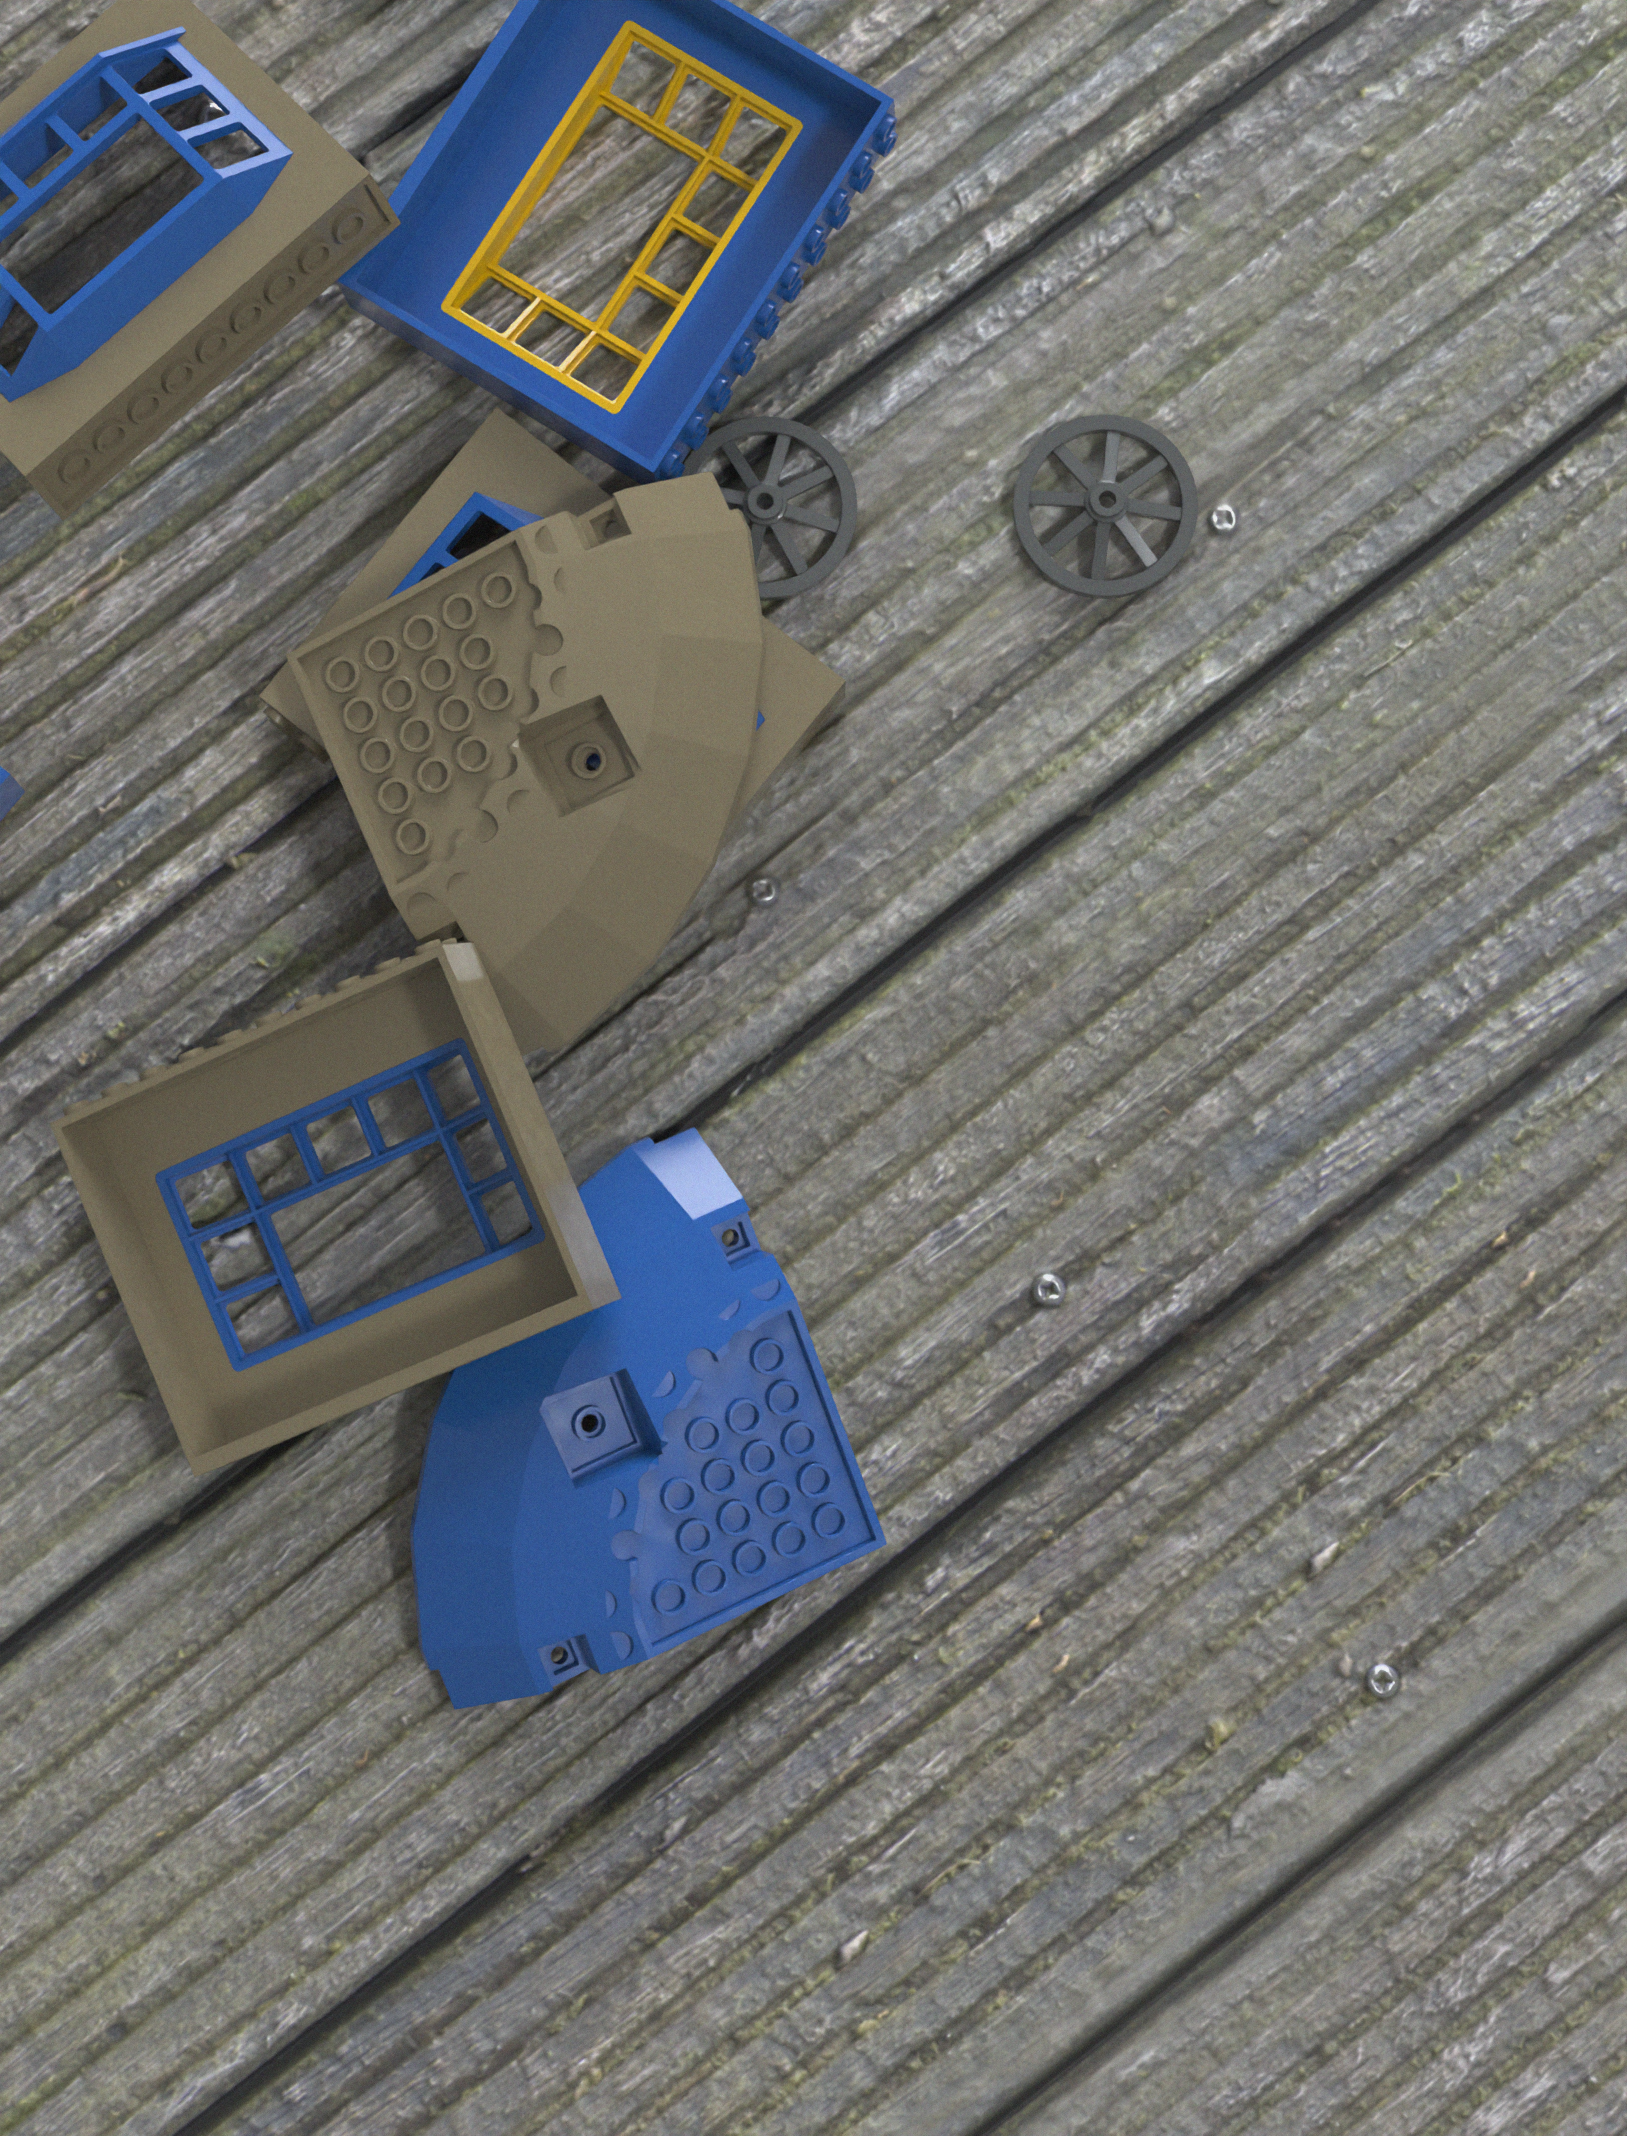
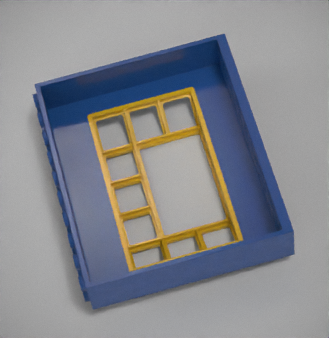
(507, 144)

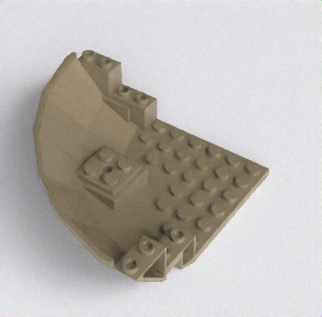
(472, 724)

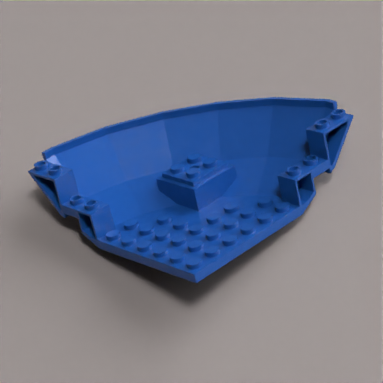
(692, 1495)

